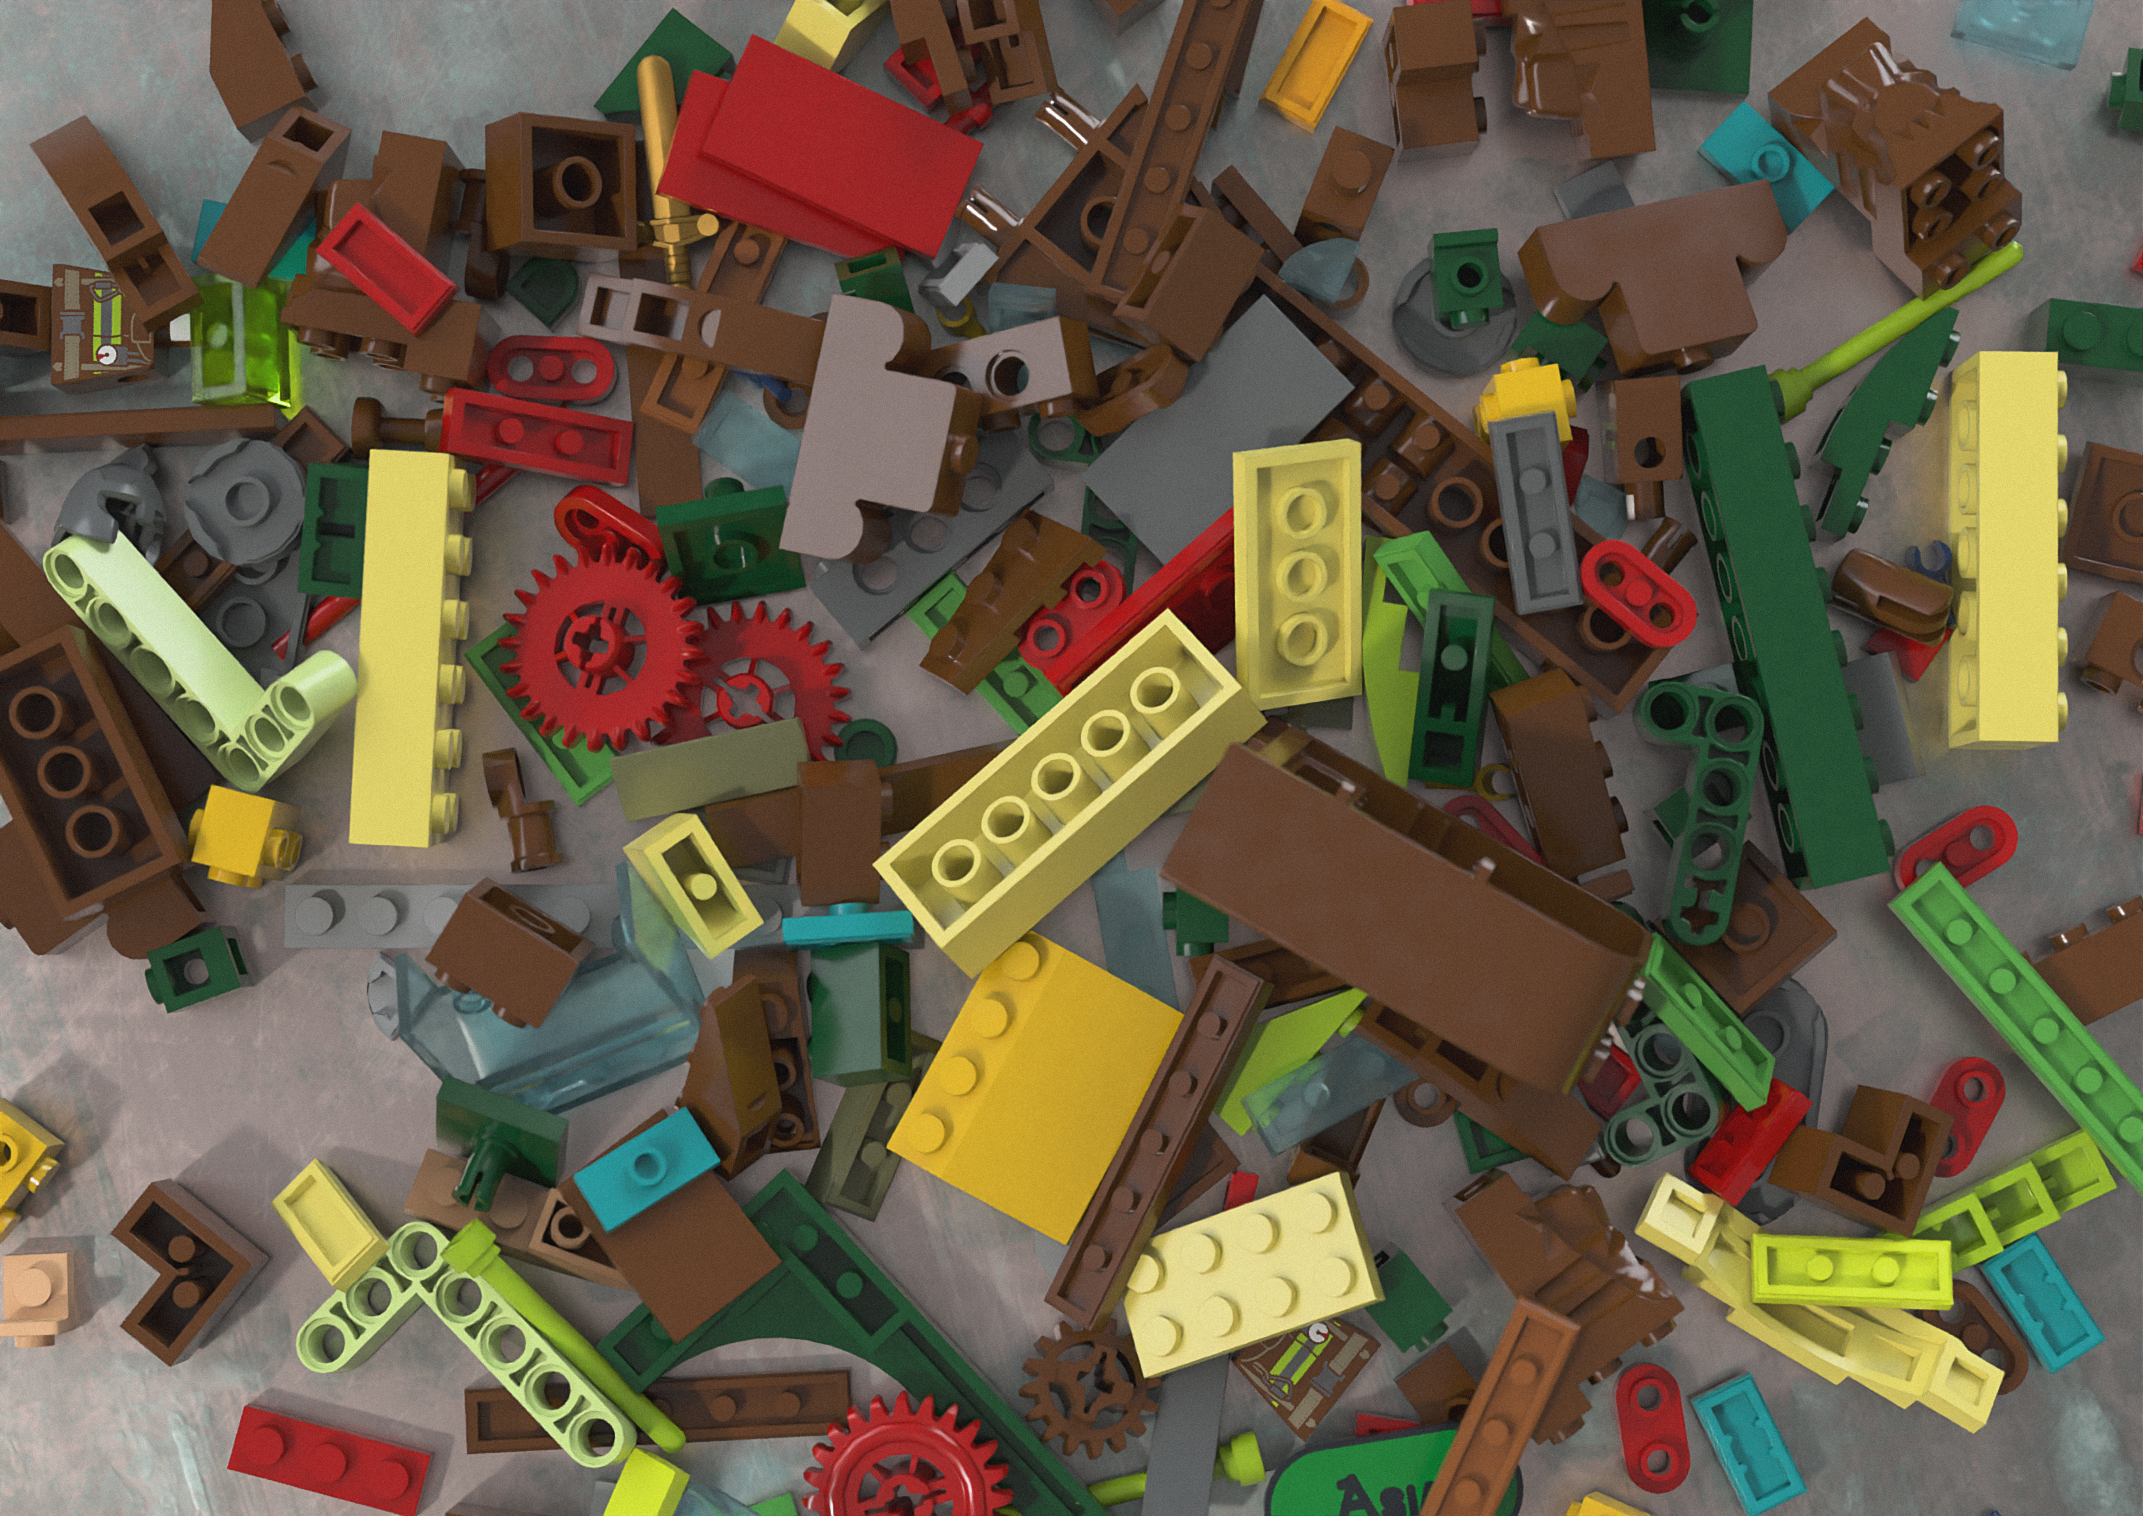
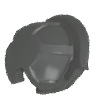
(117, 499)

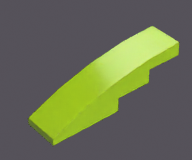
(1387, 691)
(2014, 1200)

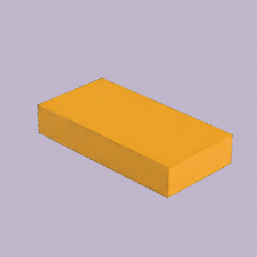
(1315, 62)

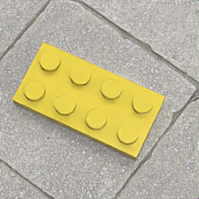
(1298, 572)
(1250, 1275)

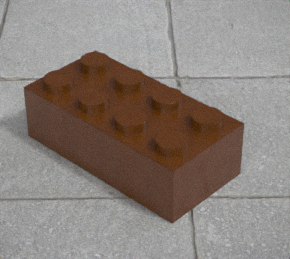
(81, 779)

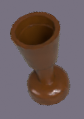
(372, 429)

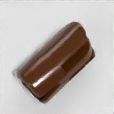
(1892, 596)

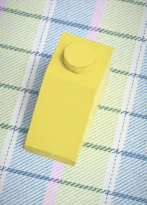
(831, 29)
(694, 883)

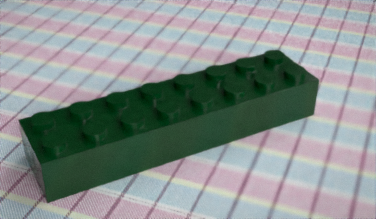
(1781, 630)

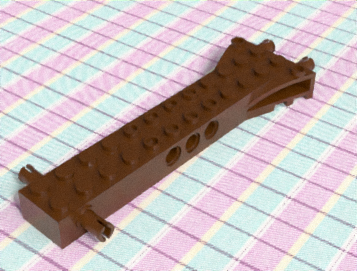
(1415, 457)

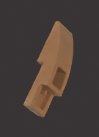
(526, 1221)

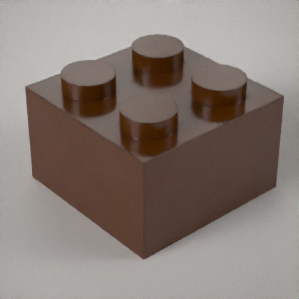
(560, 187)
(508, 954)

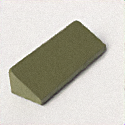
(710, 769)
(853, 1160)

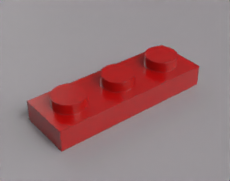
(536, 437)
(331, 1460)

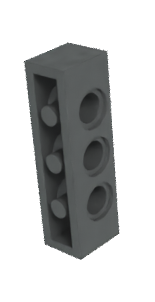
(868, 611)

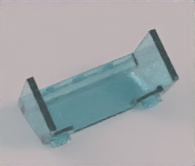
(612, 1028)

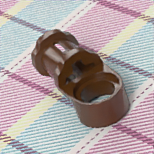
(484, 271)
(527, 823)

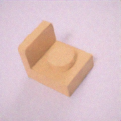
(38, 1297)

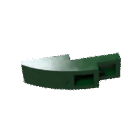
(1884, 400)

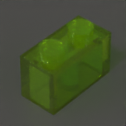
(239, 343)

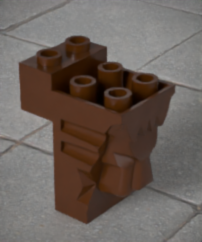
(1585, 67)
(1904, 155)
(418, 197)
(1574, 1262)

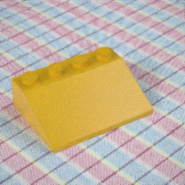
(1037, 1085)

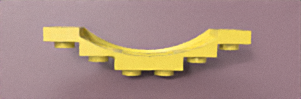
(1872, 1345)

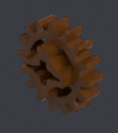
(1062, 1379)

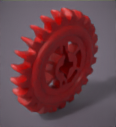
(621, 590)
(778, 645)
(903, 1431)

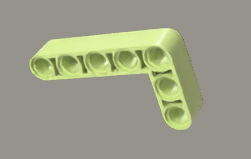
(190, 673)
(480, 1332)

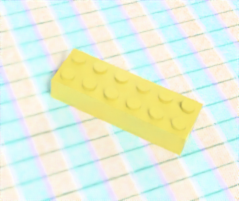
(2006, 551)
(410, 649)
(1069, 793)

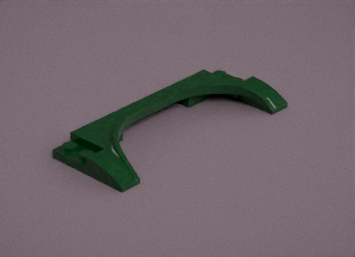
(845, 1299)

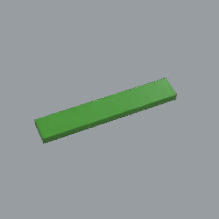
(2027, 1015)

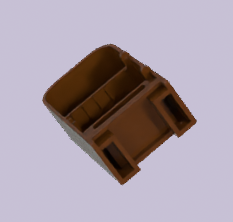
(1413, 907)

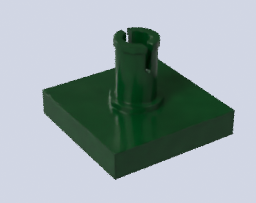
(1699, 47)
(729, 543)
(497, 1139)

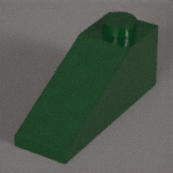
(1453, 688)

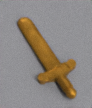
(672, 223)

